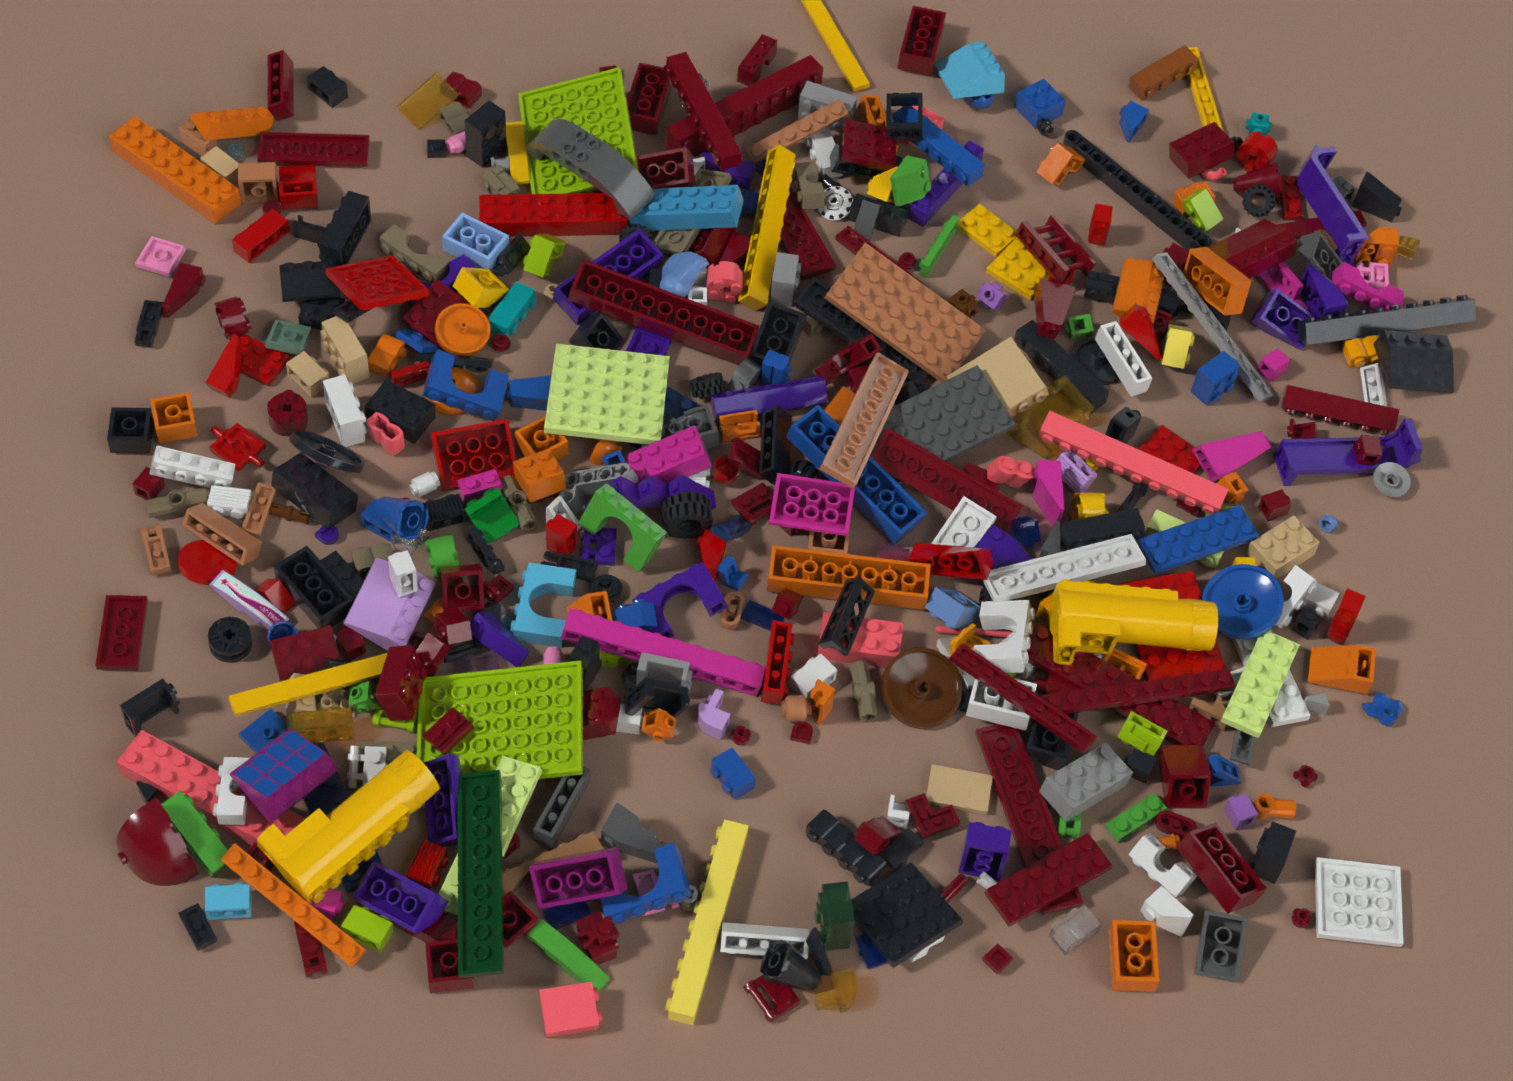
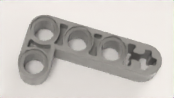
(588, 481)

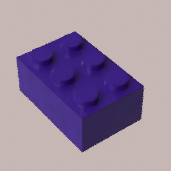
(984, 850)

